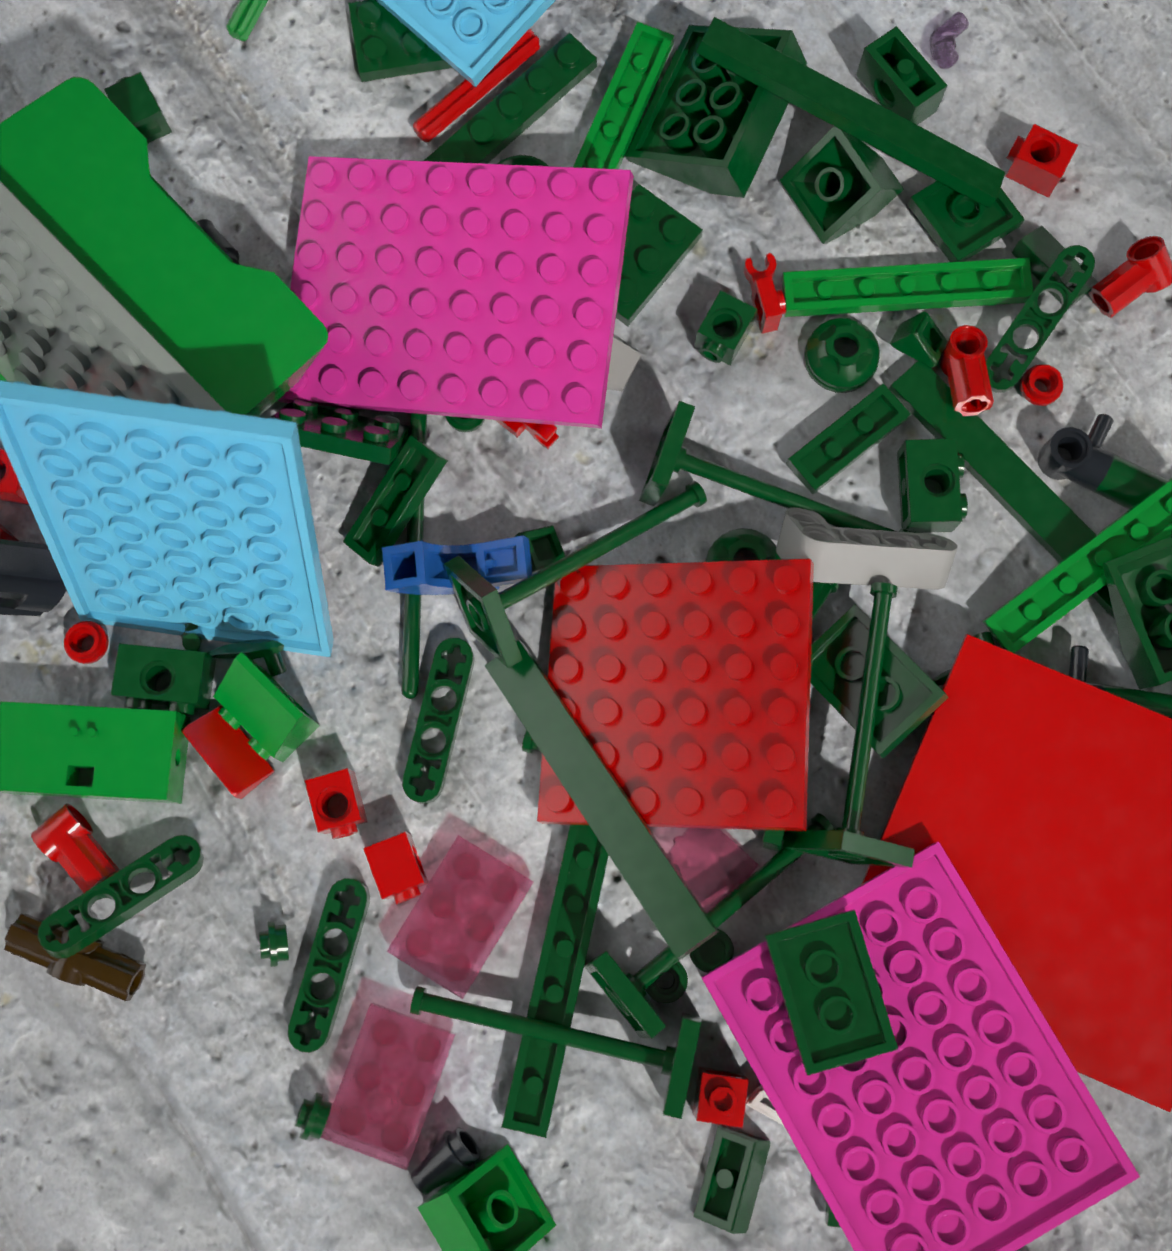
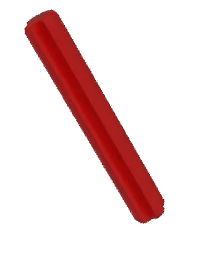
(466, 95)

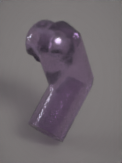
(943, 41)

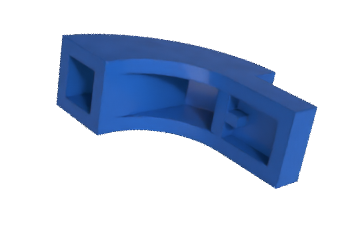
(420, 567)

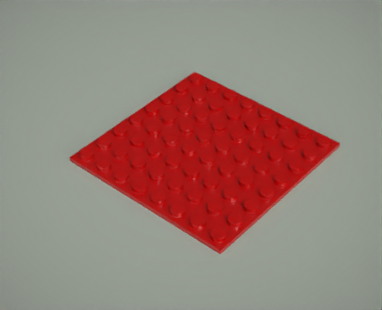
(1065, 842)

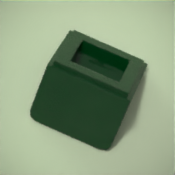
(920, 339)
(544, 547)

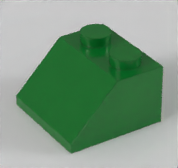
(263, 709)
(488, 1208)

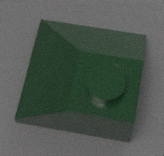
(840, 184)

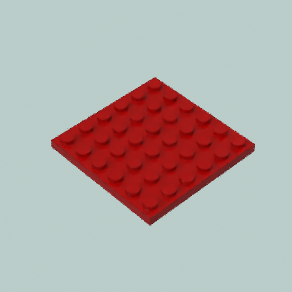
(689, 689)

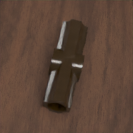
(92, 966)

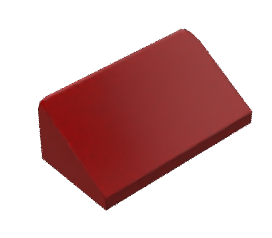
(228, 753)

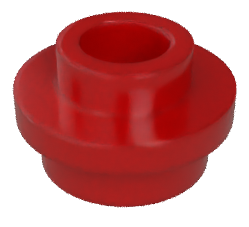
(1050, 377)
(75, 637)

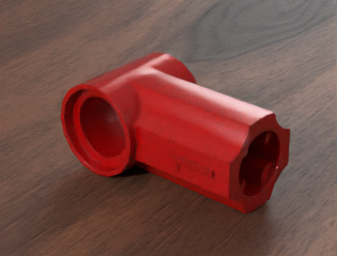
(1144, 271)
(967, 370)
(69, 841)

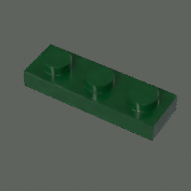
(848, 438)
(395, 500)

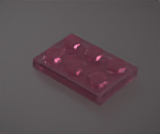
(460, 917)
(388, 1086)

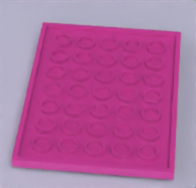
(462, 287)
(979, 1114)

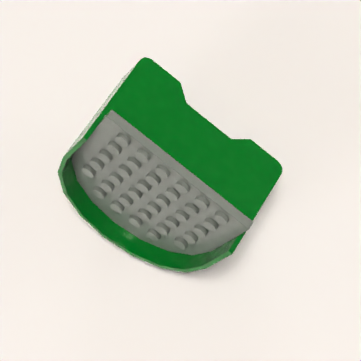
(117, 281)

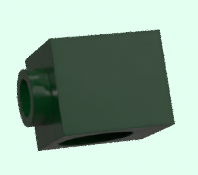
(139, 106)
(728, 313)

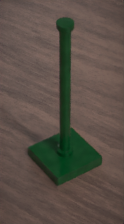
(672, 457)
(486, 607)
(847, 842)
(628, 990)
(673, 1061)

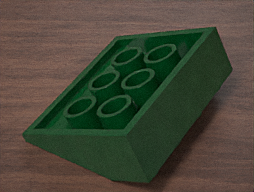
(710, 122)
(1142, 610)

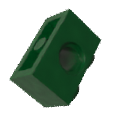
(901, 77)
(919, 507)
(140, 666)

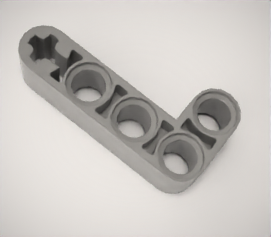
(865, 554)

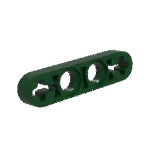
(1035, 318)
(445, 721)
(126, 901)
(334, 965)

